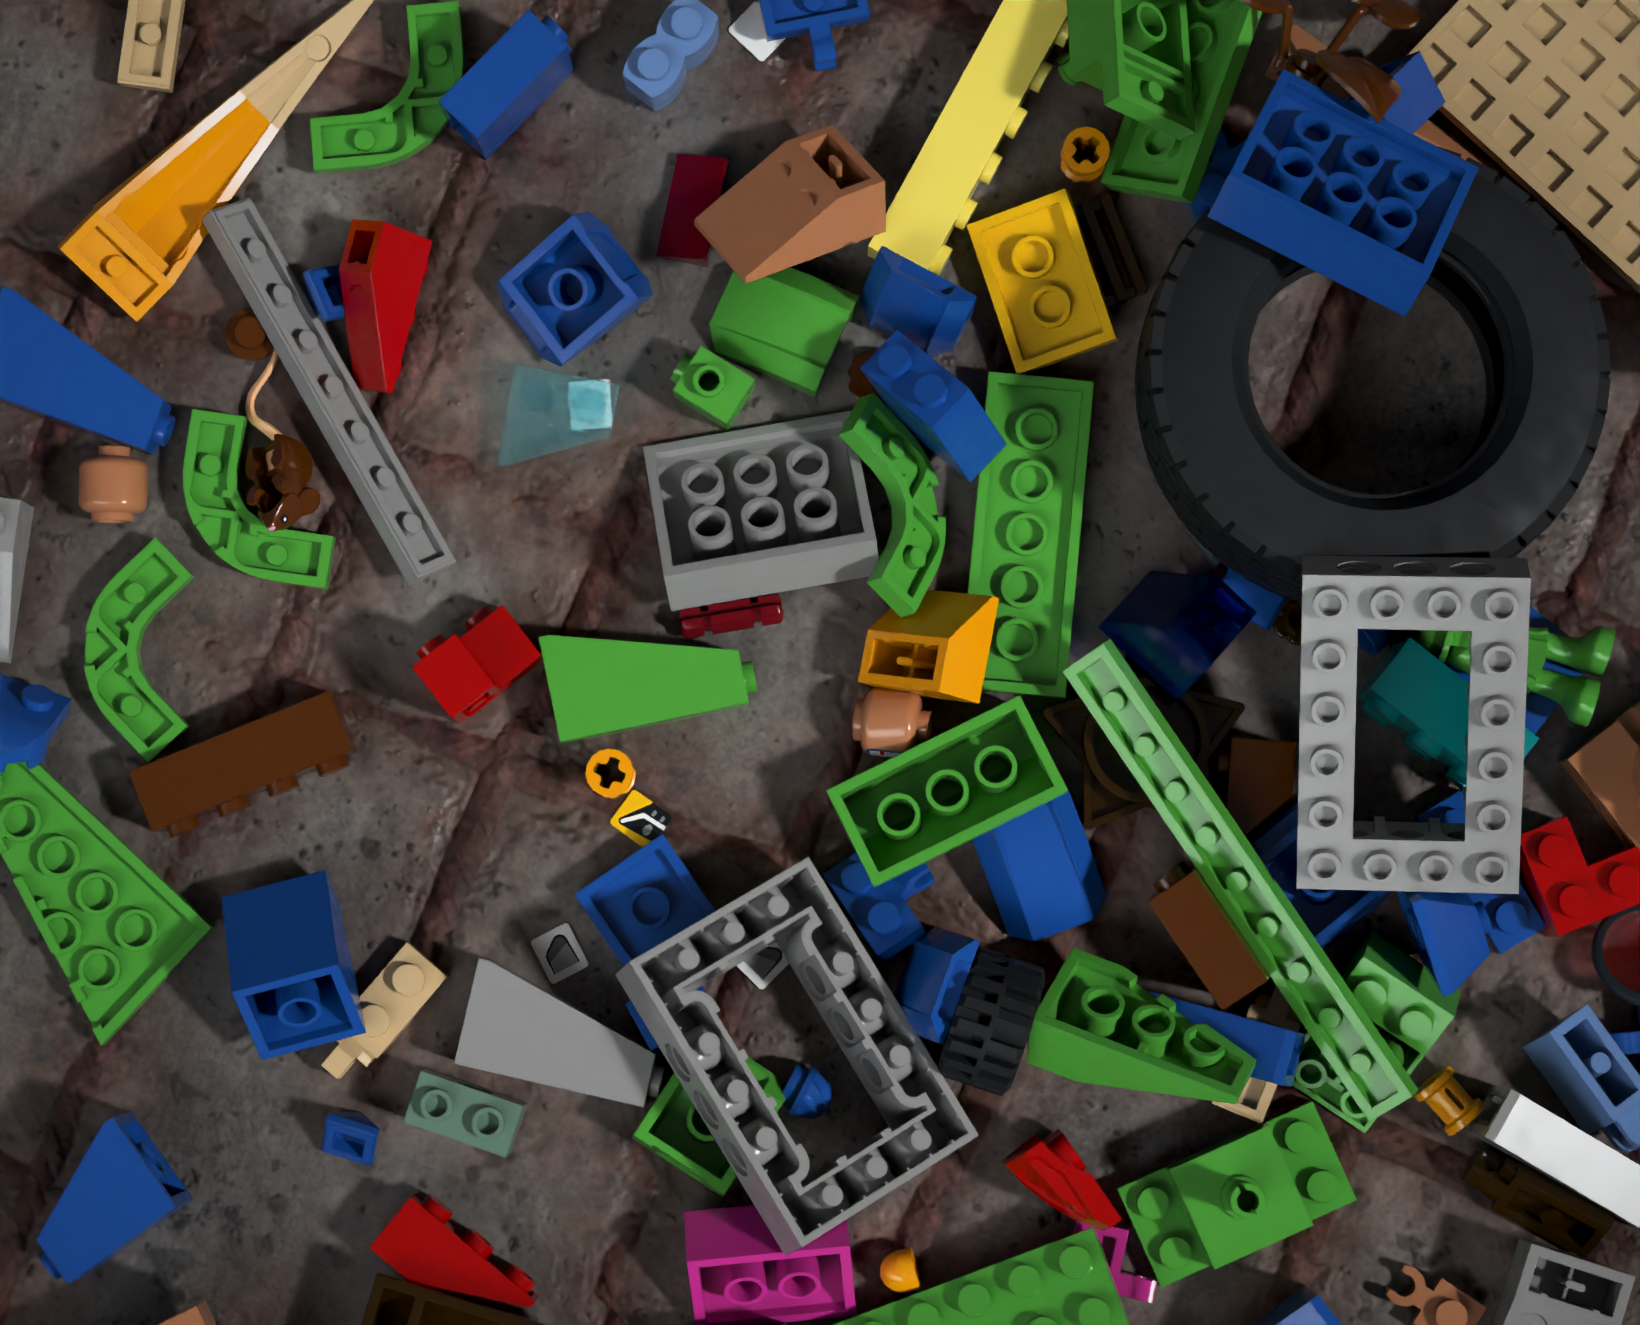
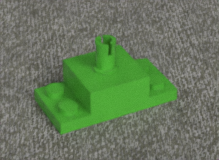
(1135, 57)
(1236, 1195)

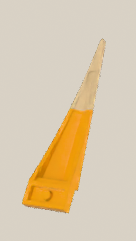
(152, 221)

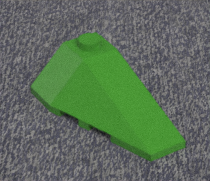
(1118, 1035)

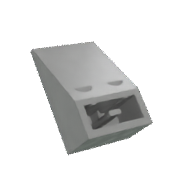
(1561, 1289)

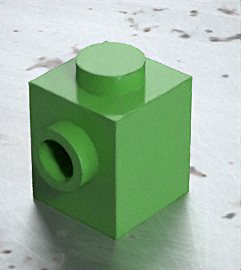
(712, 386)

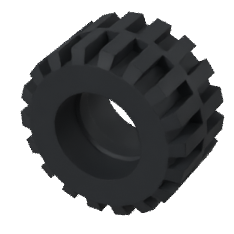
(992, 1022)

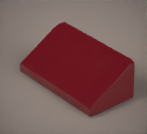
(694, 187)

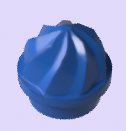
(807, 1093)

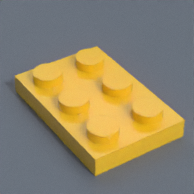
(1042, 282)

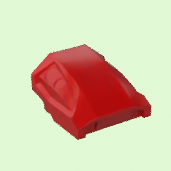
(1060, 1179)

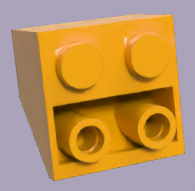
(935, 650)

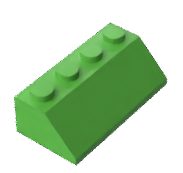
(947, 791)

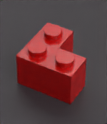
(479, 665)
(1567, 887)

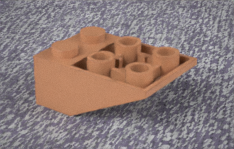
(796, 206)

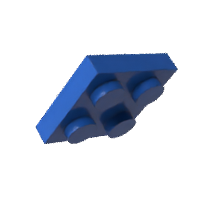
(644, 900)

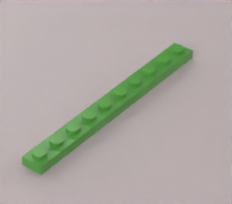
(1240, 881)

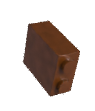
(1206, 935)

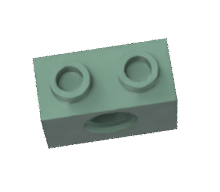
(465, 1112)

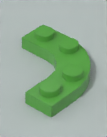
(413, 116)
(908, 479)
(224, 519)
(114, 647)

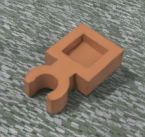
(1438, 1305)

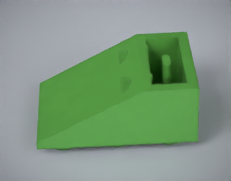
(1402, 1007)

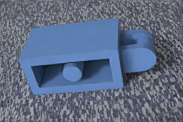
(1590, 1077)

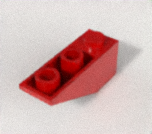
(379, 293)
(439, 1255)

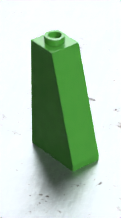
(632, 685)

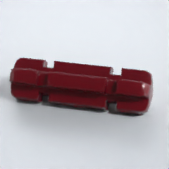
(731, 616)

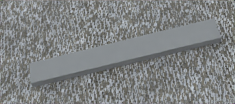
(329, 390)

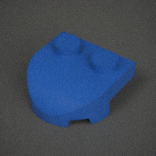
(28, 721)

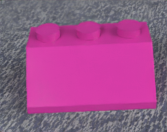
(747, 1280)

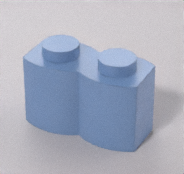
(661, 61)

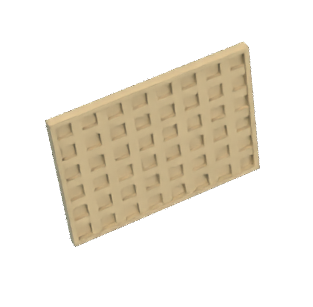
(1554, 105)

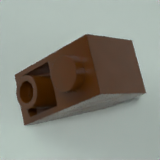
(1254, 778)

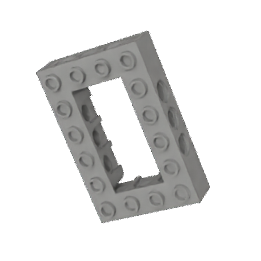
(1412, 594)
(863, 1018)

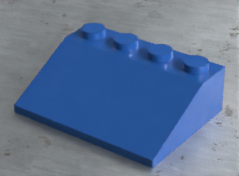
(1344, 193)

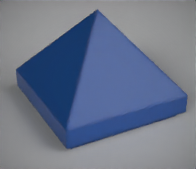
(325, 292)
(350, 1137)

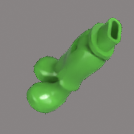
(1573, 693)

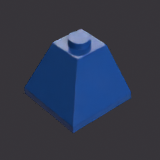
(1447, 935)

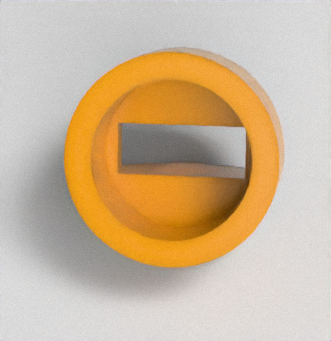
(900, 1271)

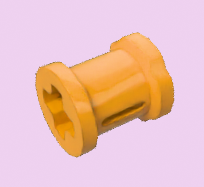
(1083, 139)
(605, 758)
(1449, 1100)

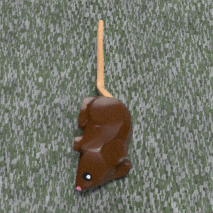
(279, 469)

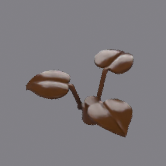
(1359, 77)

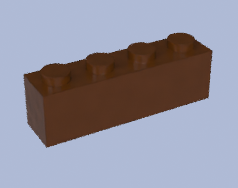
(243, 763)

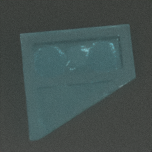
(554, 413)

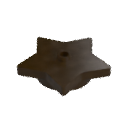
(1107, 783)

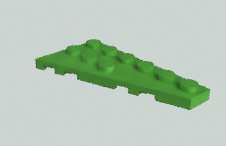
(92, 898)

